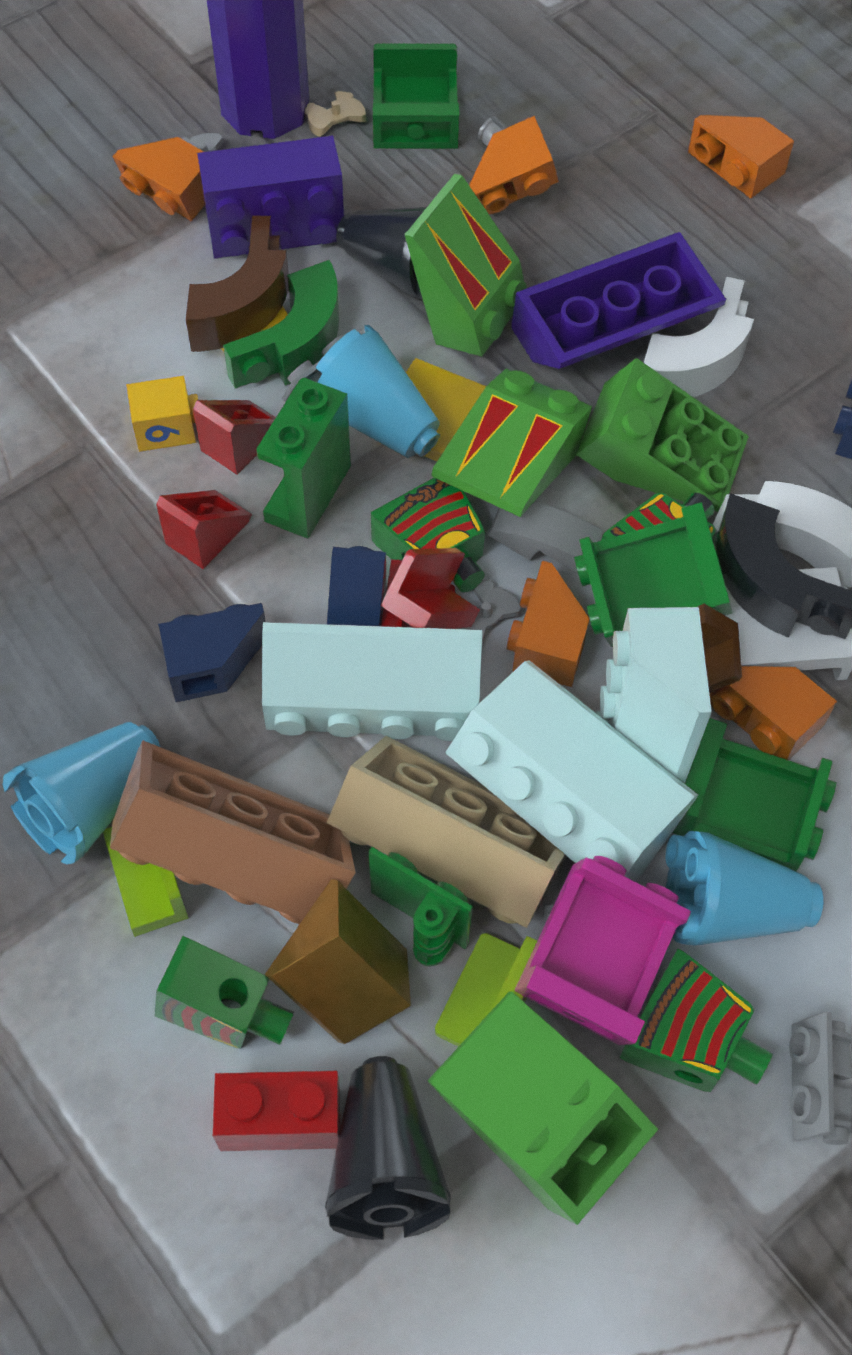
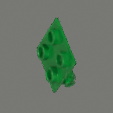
(437, 911)

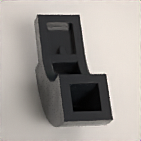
(767, 583)

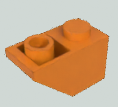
(741, 150)
(513, 167)
(165, 172)
(552, 627)
(775, 708)

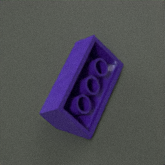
(613, 302)

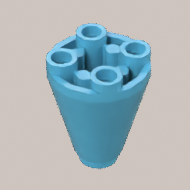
(736, 891)

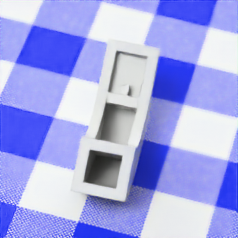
(710, 355)
(808, 525)

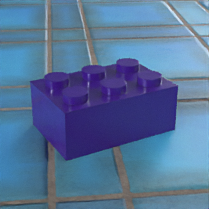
(288, 180)

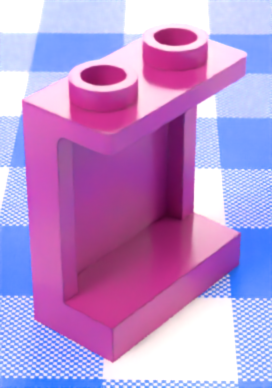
(602, 949)

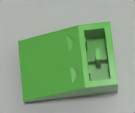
(661, 438)
(543, 1108)

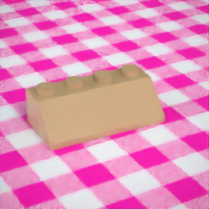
(446, 829)

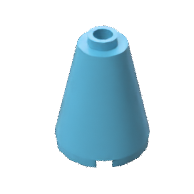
(379, 393)
(75, 790)

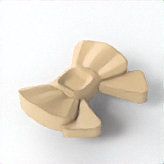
(343, 109)

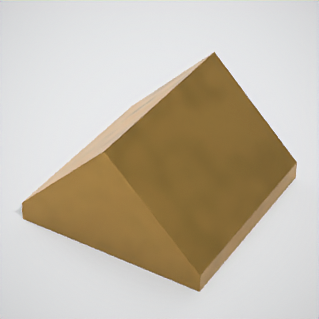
(343, 966)

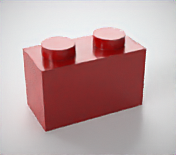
(276, 1110)

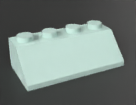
(369, 679)
(659, 685)
(570, 772)

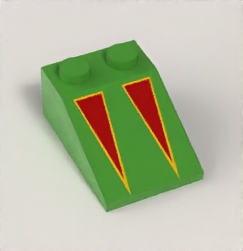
(463, 269)
(514, 442)

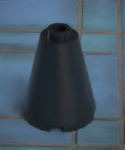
(385, 1158)

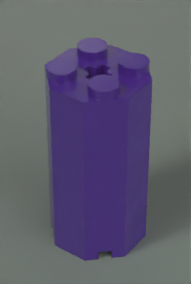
(260, 64)

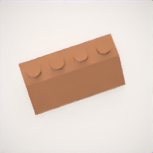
(227, 834)

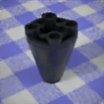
(380, 244)

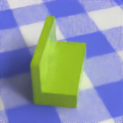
(148, 893)
(485, 980)

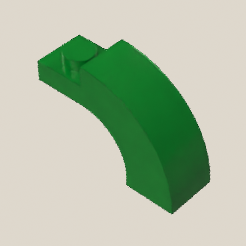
(297, 337)

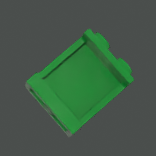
(415, 96)
(313, 450)
(652, 569)
(757, 799)

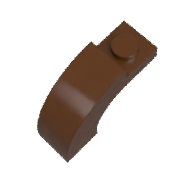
(243, 301)

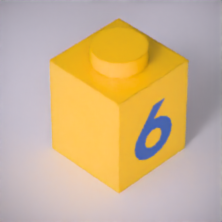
(162, 413)

